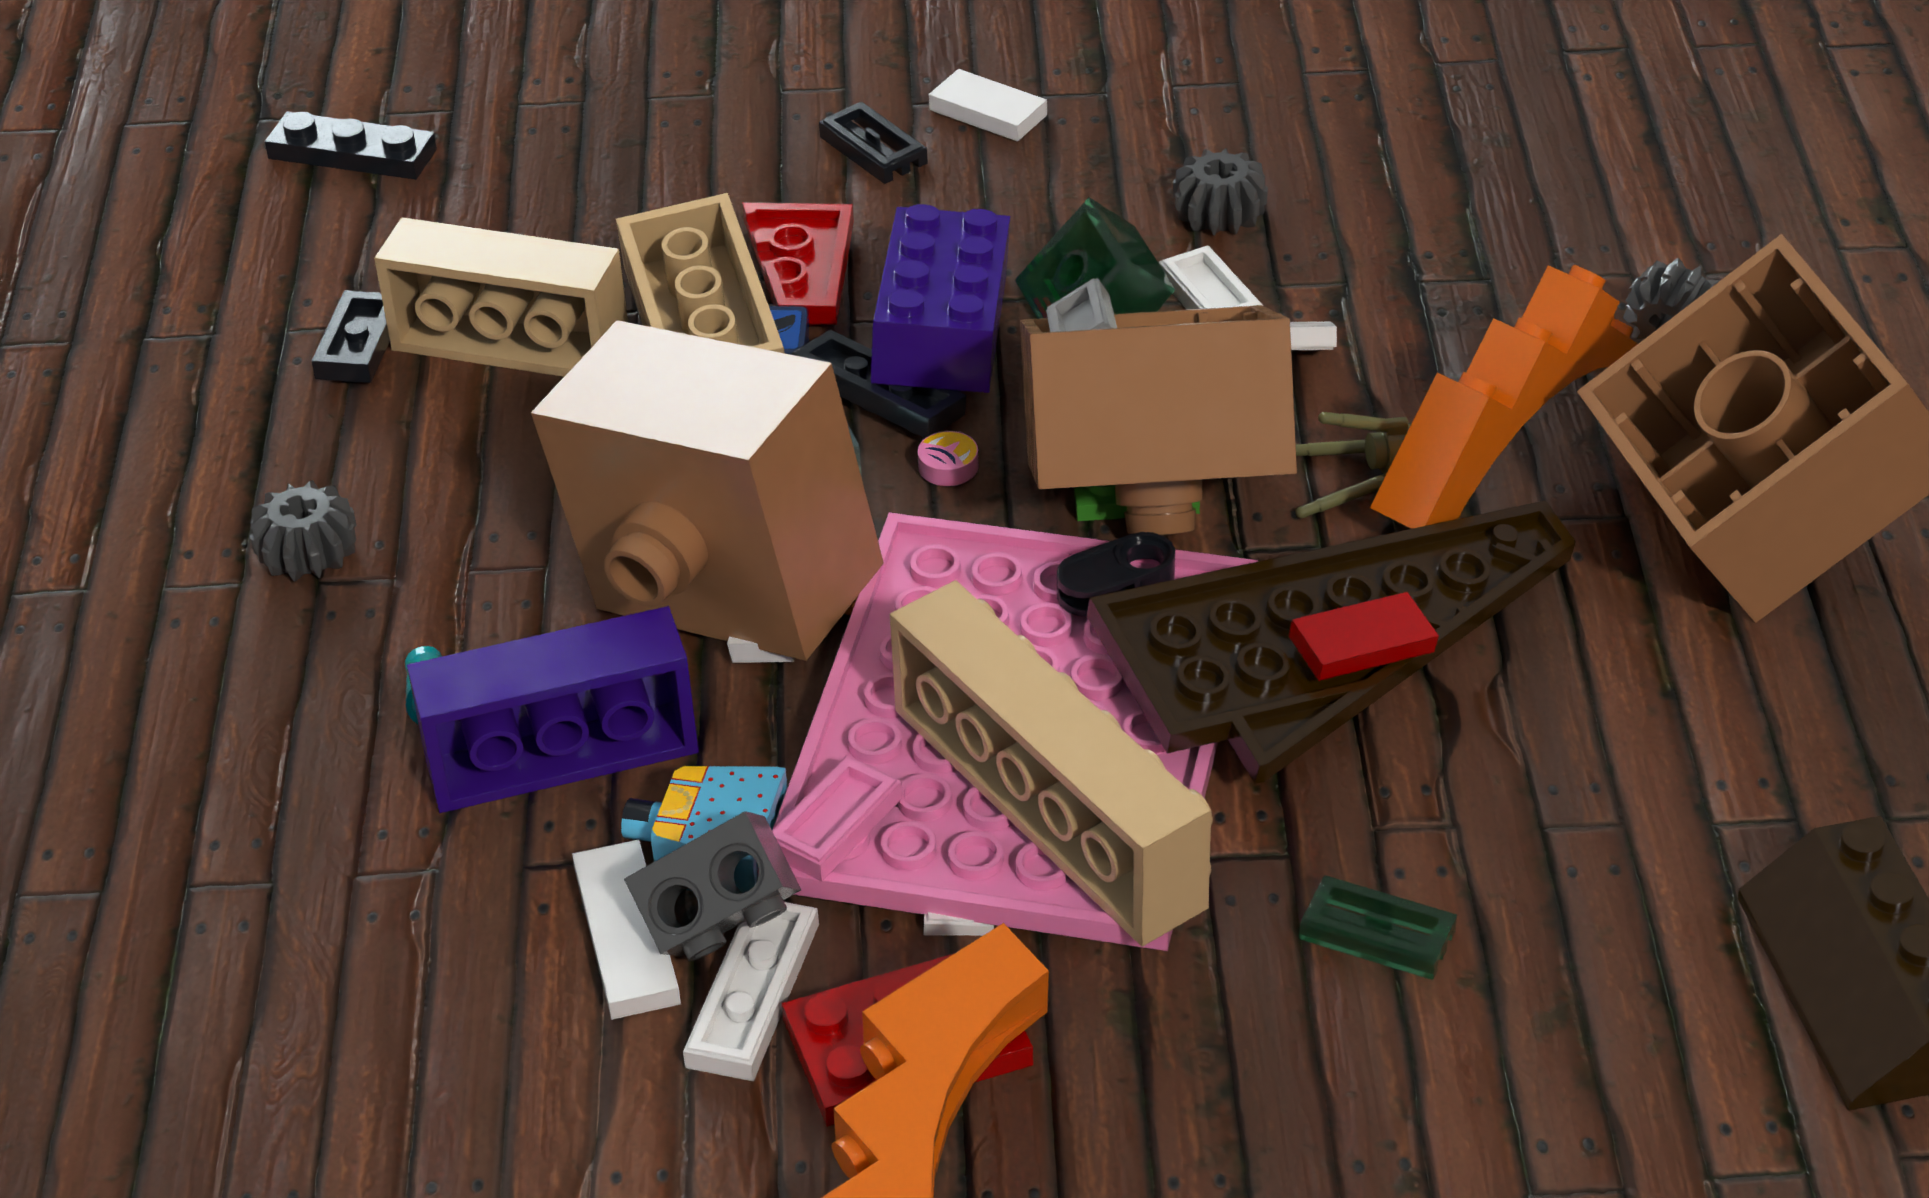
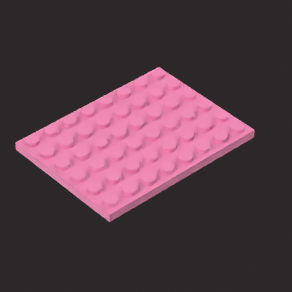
(944, 840)

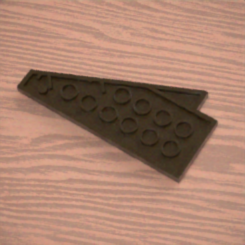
(1215, 647)

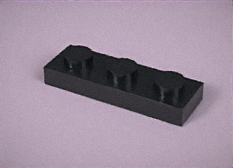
(351, 145)
(913, 408)

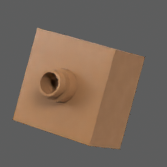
(1160, 407)
(1767, 428)
(711, 486)

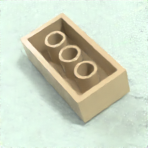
(696, 273)
(497, 295)

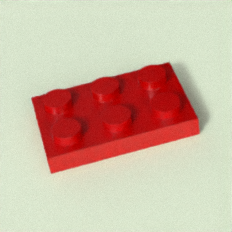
(829, 1035)

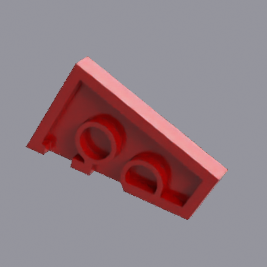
(802, 253)

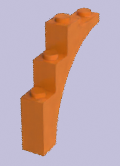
(1513, 374)
(926, 1054)

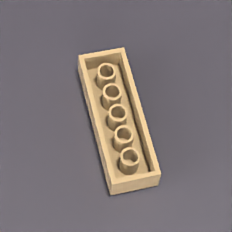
(1052, 762)

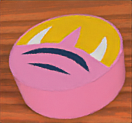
(948, 458)

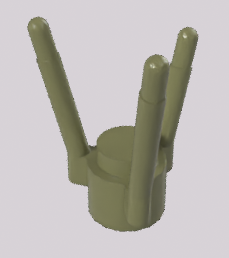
(1379, 450)

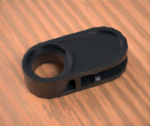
(1109, 570)

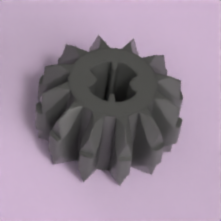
(1220, 191)
(1662, 294)
(303, 530)

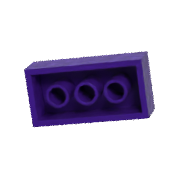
(940, 299)
(554, 708)

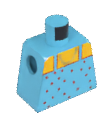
(702, 800)

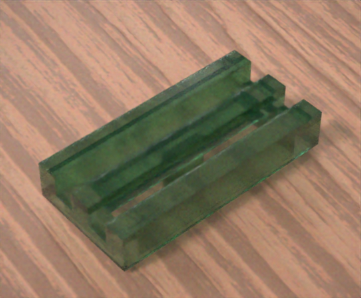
(1373, 935)

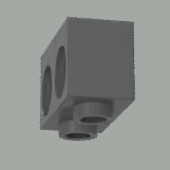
(708, 870)

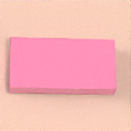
(836, 817)

